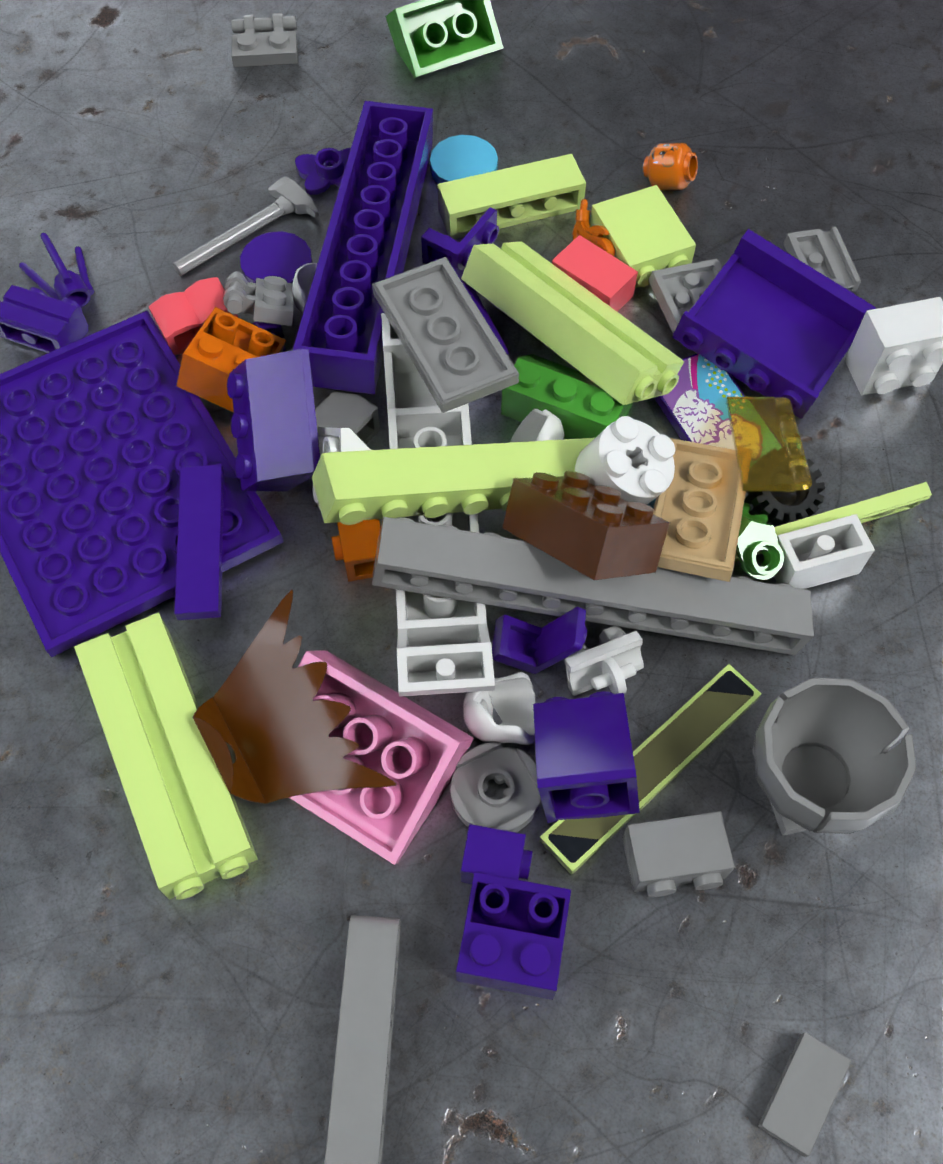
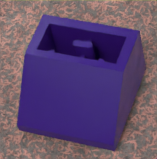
(513, 935)

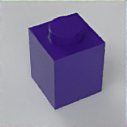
(495, 854)

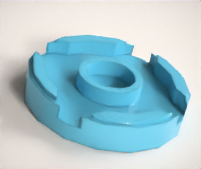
(461, 158)

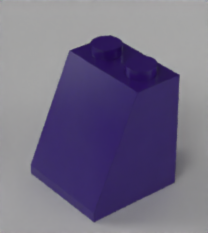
(585, 757)

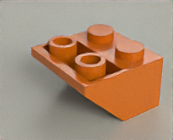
(217, 350)

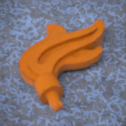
(593, 234)

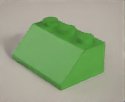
(443, 33)
(565, 393)

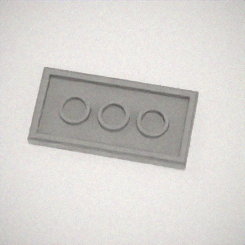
(445, 334)

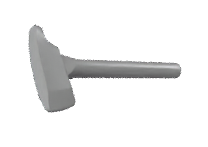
(289, 199)

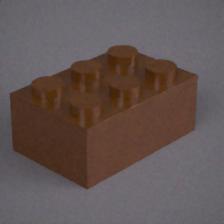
(585, 525)

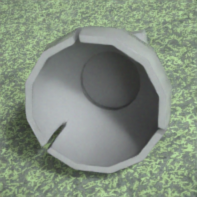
(828, 757)

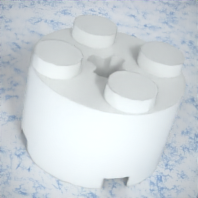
(630, 460)

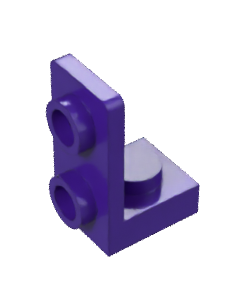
(439, 245)

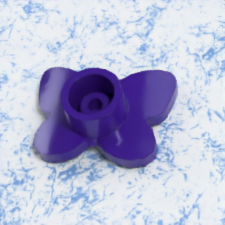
(322, 169)

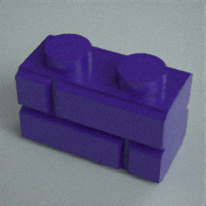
(40, 320)

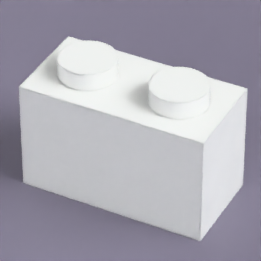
(824, 552)

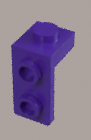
(535, 647)

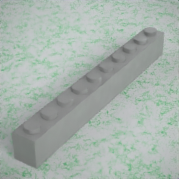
(524, 578)

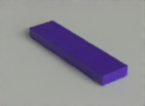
(200, 543)

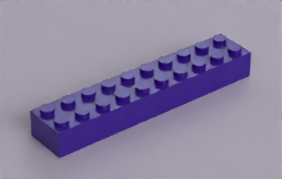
(365, 245)

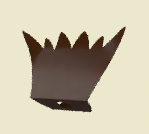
(276, 726)

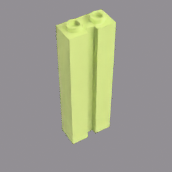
(572, 322)
(162, 761)

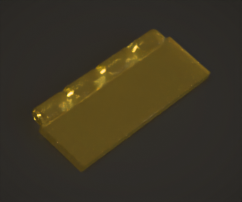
(767, 444)

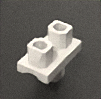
(607, 664)

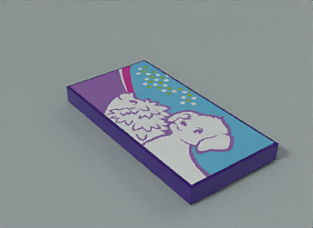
(699, 403)

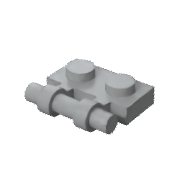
(264, 48)
(267, 299)

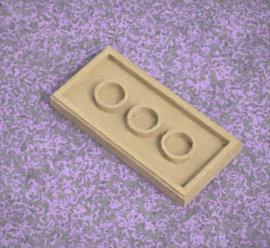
(702, 511)

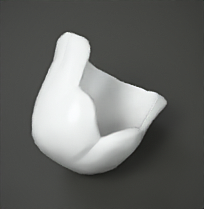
(514, 704)

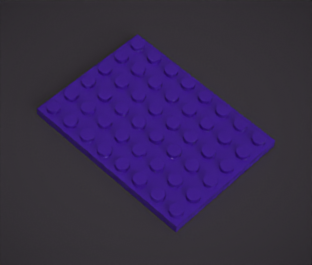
(96, 481)

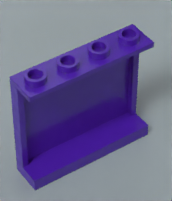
(773, 323)

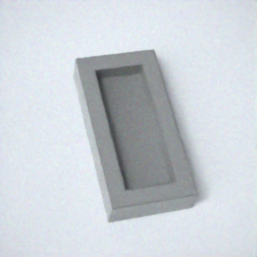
(804, 1094)

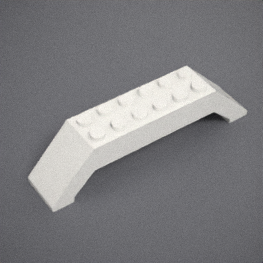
(440, 639)

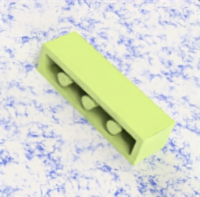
(516, 192)

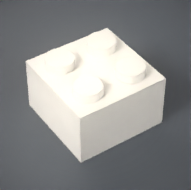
(897, 347)

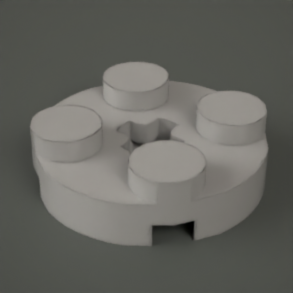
(504, 766)

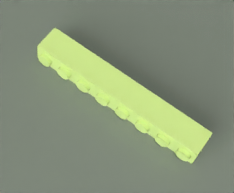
(433, 479)

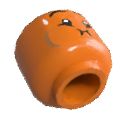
(671, 166)

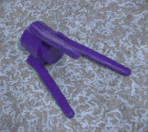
(67, 282)

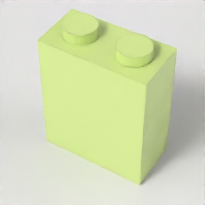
(644, 232)

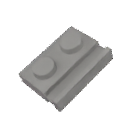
(825, 254)

